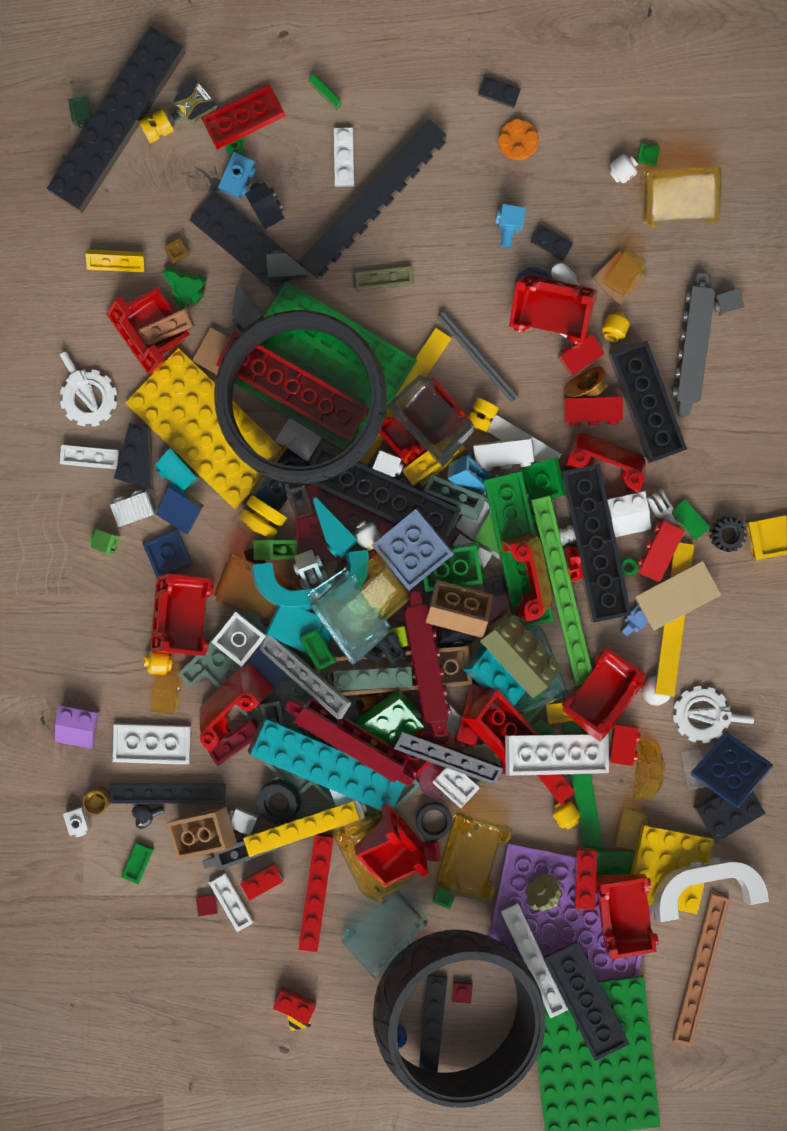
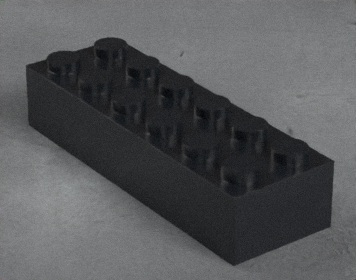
(647, 402)

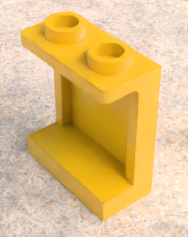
(768, 537)

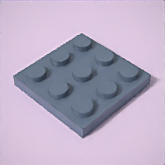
(413, 549)

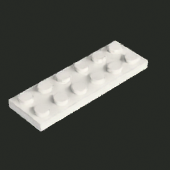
(556, 754)

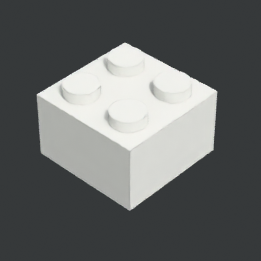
(239, 638)

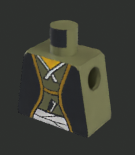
(192, 103)

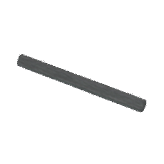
(477, 356)

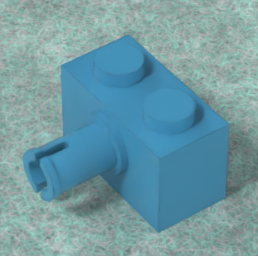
(237, 176)
(510, 220)
(468, 473)

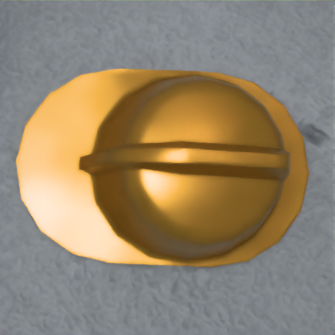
(587, 384)

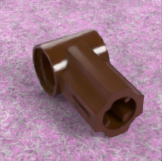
(367, 702)

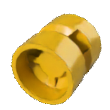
(162, 125)
(486, 409)

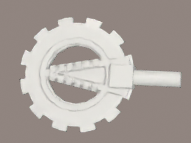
(80, 383)
(718, 715)

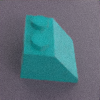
(176, 471)

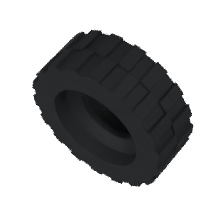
(271, 814)

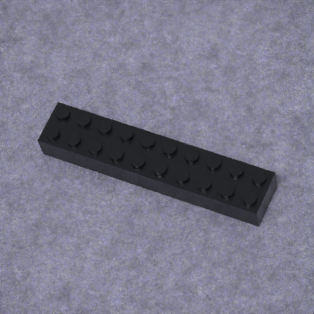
(116, 119)

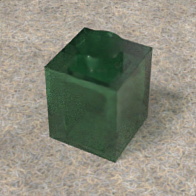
(80, 111)

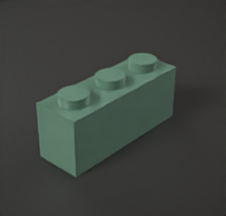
(464, 499)

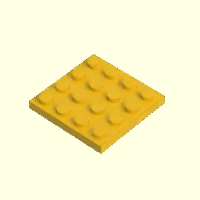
(665, 850)

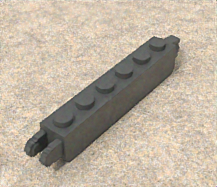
(694, 345)
(237, 854)

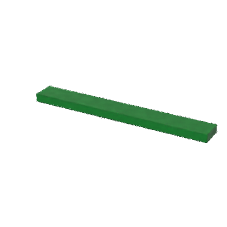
(585, 799)

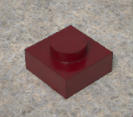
(462, 992)

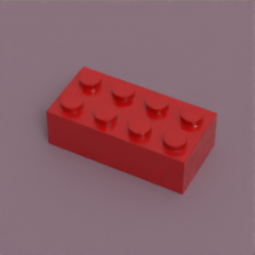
(494, 719)

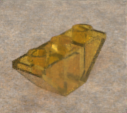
(649, 770)

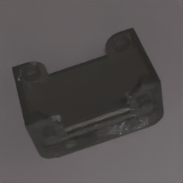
(430, 419)

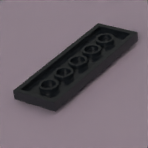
(238, 237)
(586, 1000)

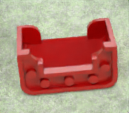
(552, 307)
(402, 441)
(589, 446)
(530, 551)
(180, 615)
(243, 688)
(604, 694)
(625, 915)

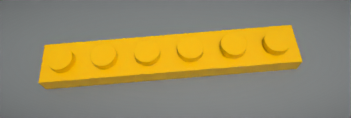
(301, 828)

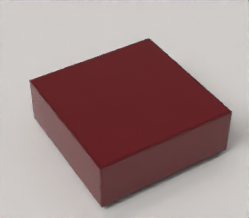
(206, 905)

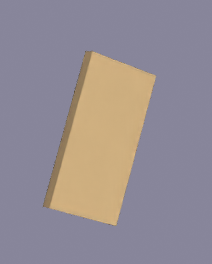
(677, 596)

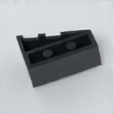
(136, 457)

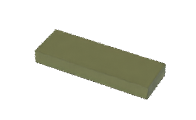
(384, 278)

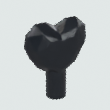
(145, 815)

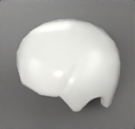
(649, 690)

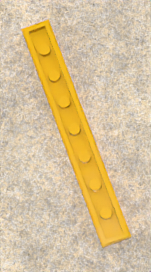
(425, 361)
(672, 631)

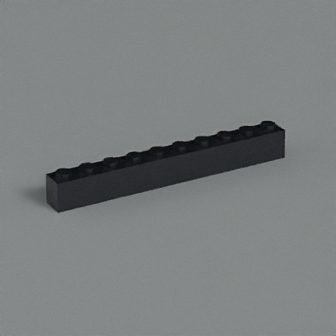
(373, 199)

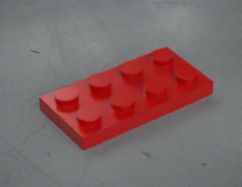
(243, 116)

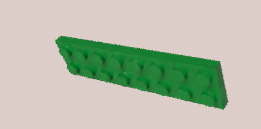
(512, 519)

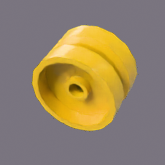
(261, 518)

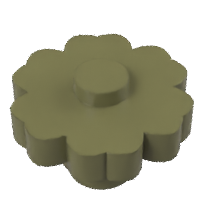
(543, 892)

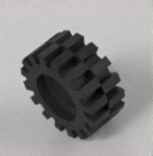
(738, 538)

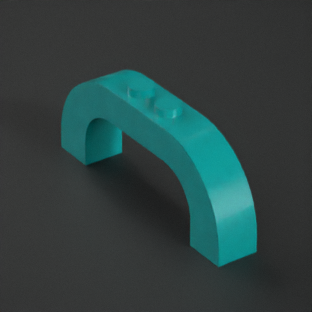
(268, 587)

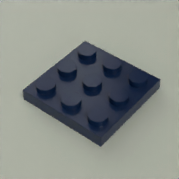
(732, 770)

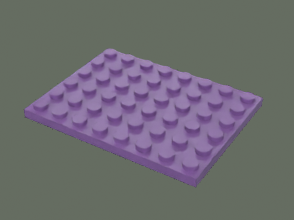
(558, 925)

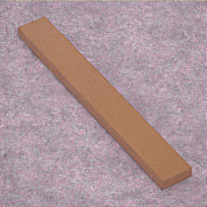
(701, 969)

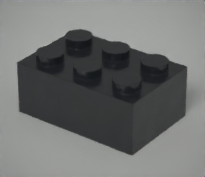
(723, 818)

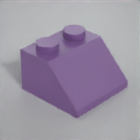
(76, 726)

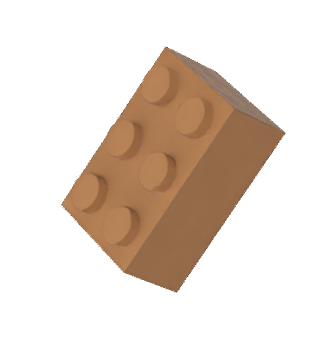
(459, 608)
(201, 833)

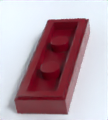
(234, 743)

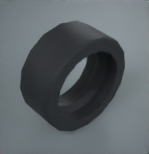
(434, 835)

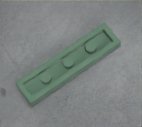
(372, 678)

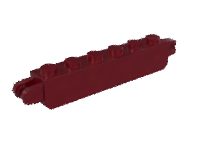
(425, 665)
(353, 740)

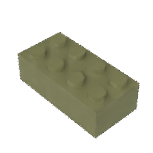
(520, 654)

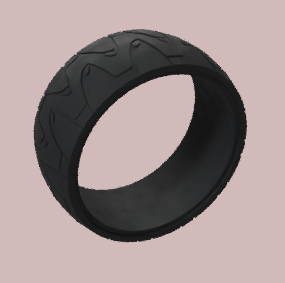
(265, 329)
(501, 1069)

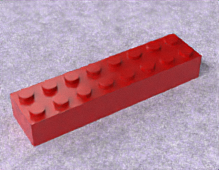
(301, 391)

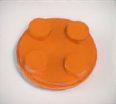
(518, 139)

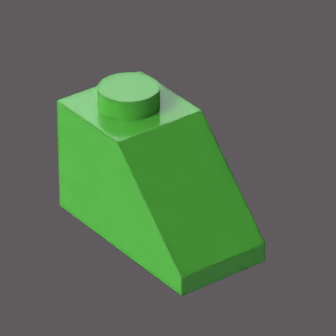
(104, 541)

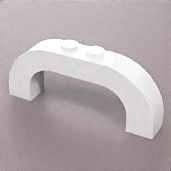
(669, 889)

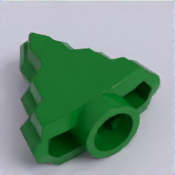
(185, 286)

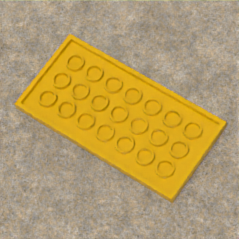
(181, 410)

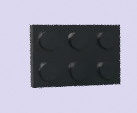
(272, 490)

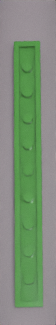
(562, 589)

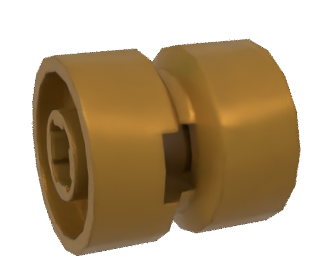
(96, 801)

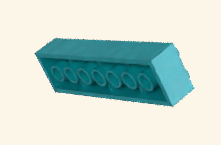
(321, 764)

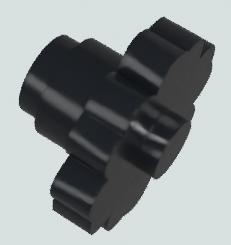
(453, 638)

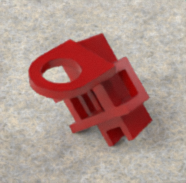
(573, 563)

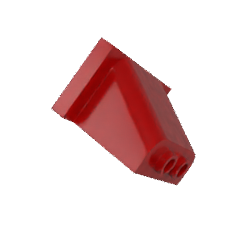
(138, 314)
(391, 849)

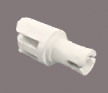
(563, 273)
(661, 506)

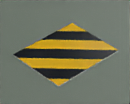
(296, 1024)

